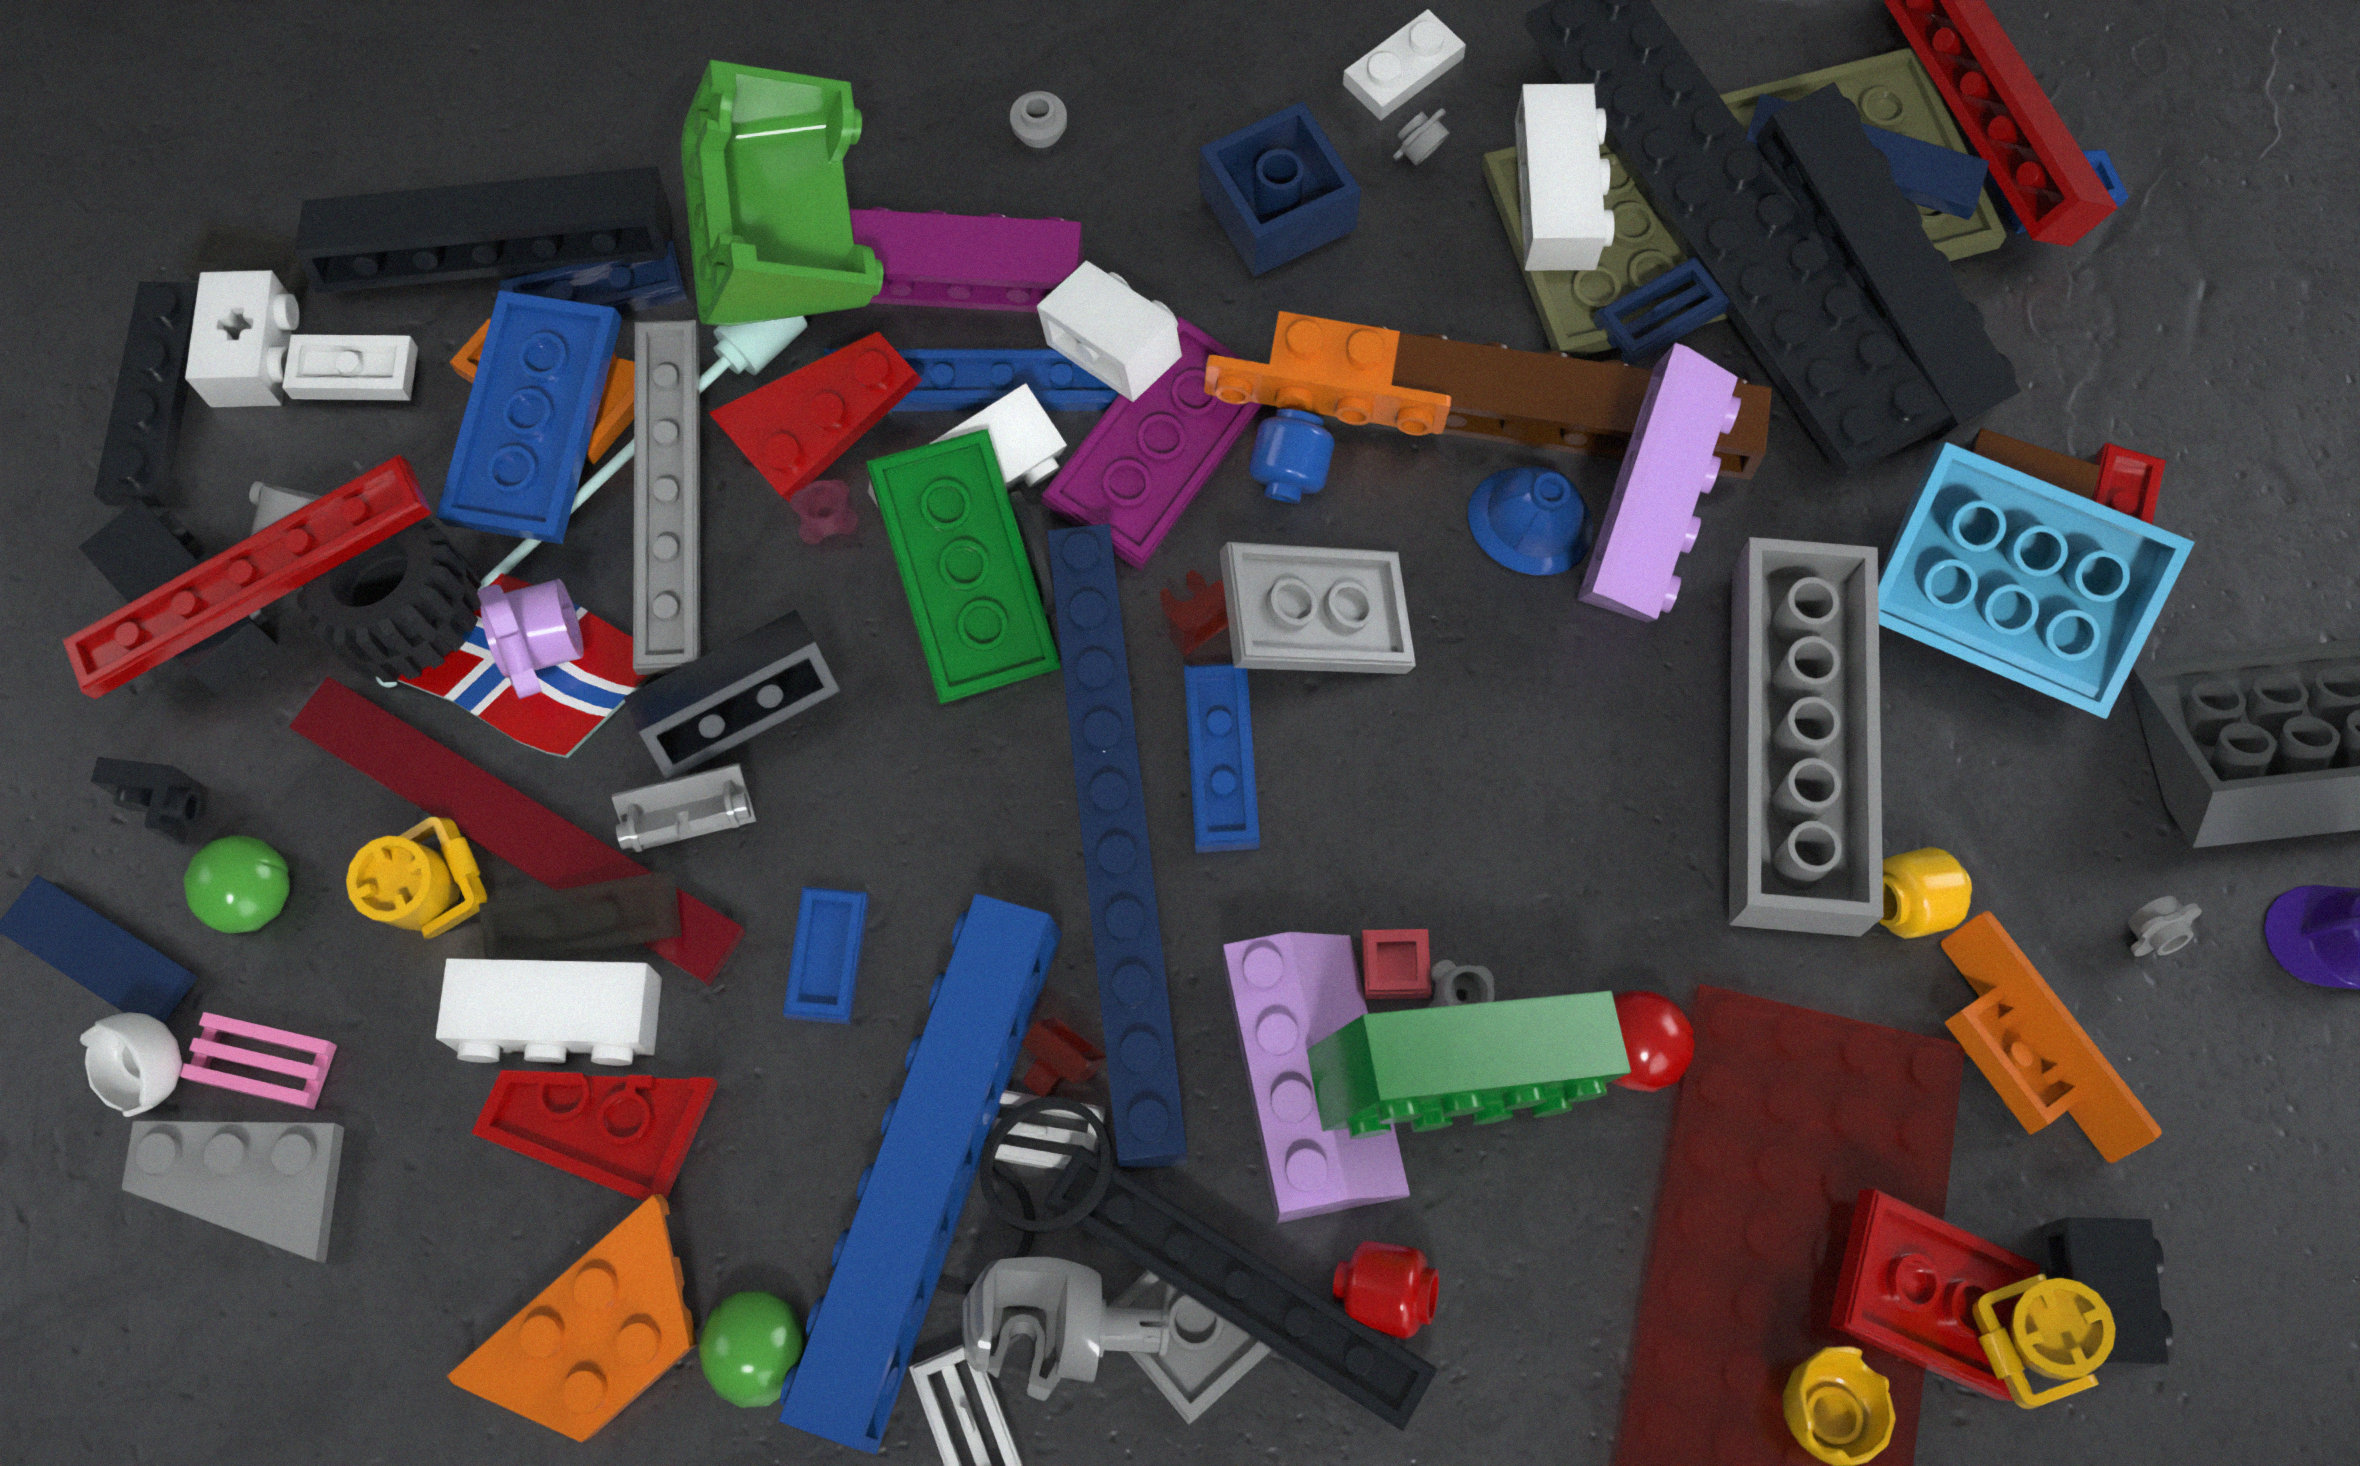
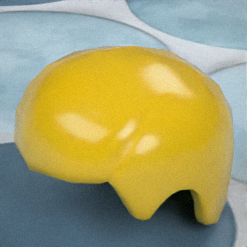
(1839, 1407)

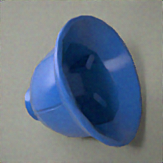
(1531, 520)

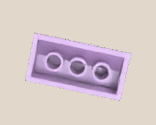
(1659, 486)
(1283, 1000)

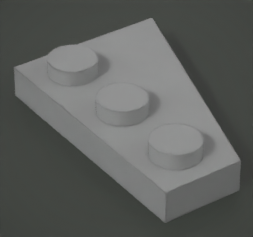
(244, 1176)

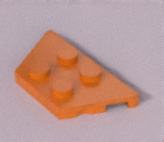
(591, 1333)

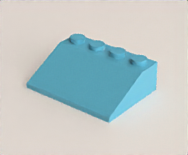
(2027, 578)

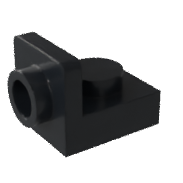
(159, 789)

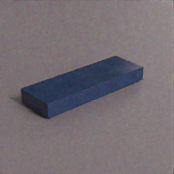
(609, 284)
(95, 951)

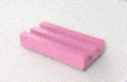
(209, 1047)

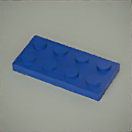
(529, 417)

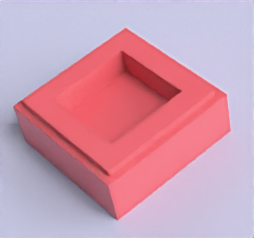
(1396, 964)

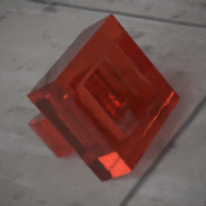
(1197, 619)
(1060, 1056)

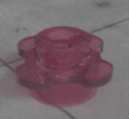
(819, 496)

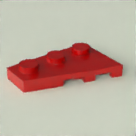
(817, 412)
(600, 1128)

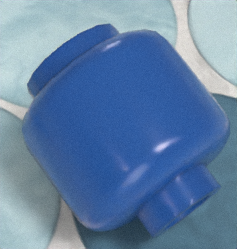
(1291, 455)

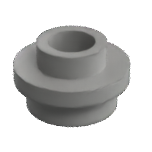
(1038, 131)

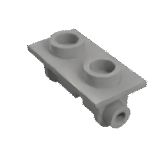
(682, 808)

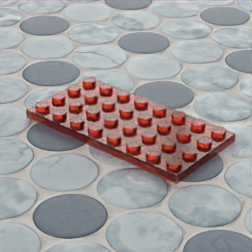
(1756, 1216)

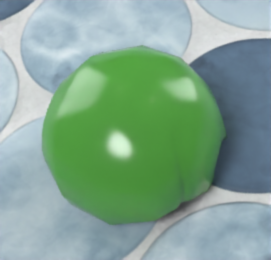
(236, 884)
(751, 1347)

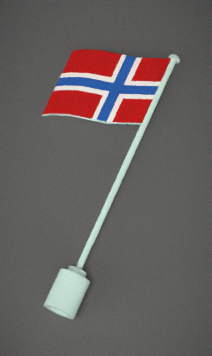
(588, 690)

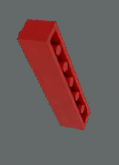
(2006, 117)

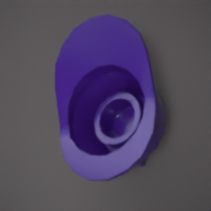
(2317, 934)

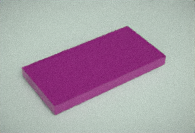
(1152, 454)

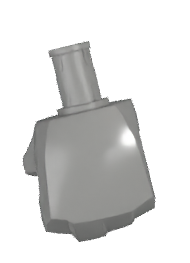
(1061, 1312)

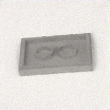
(1316, 609)

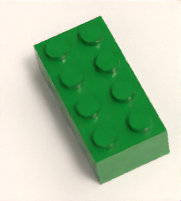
(1467, 1062)

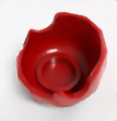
(1655, 1040)

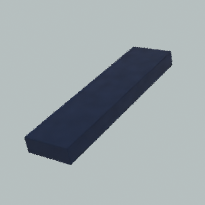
(1922, 171)

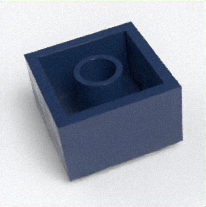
(1279, 188)

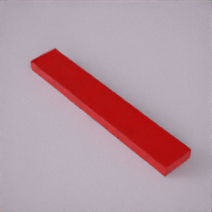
(246, 577)

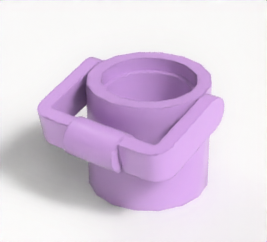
(530, 631)

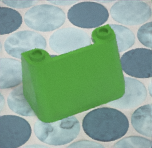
(772, 197)

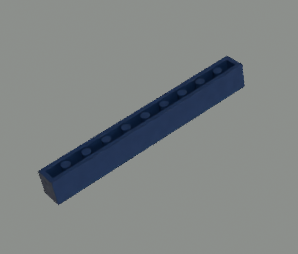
(1116, 853)

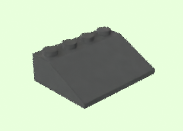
(2255, 740)

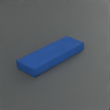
(1221, 758)

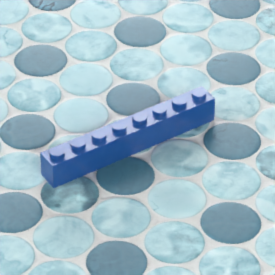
(921, 1177)

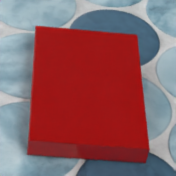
(1914, 1285)

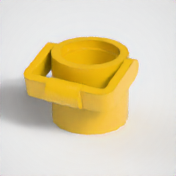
(416, 885)
(2056, 1332)

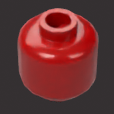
(1388, 1288)

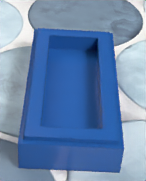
(826, 955)

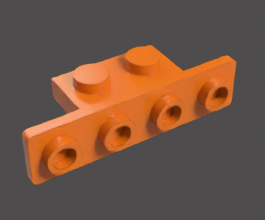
(1330, 372)
(2036, 1047)

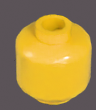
(1924, 892)

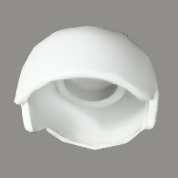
(131, 1061)

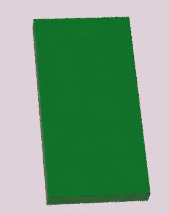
(962, 566)

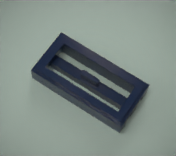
(1622, 336)

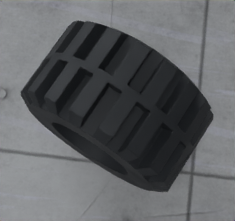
(395, 604)

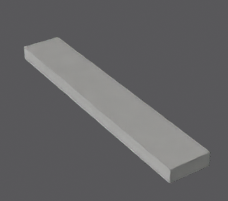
(666, 497)

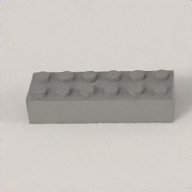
(1805, 738)

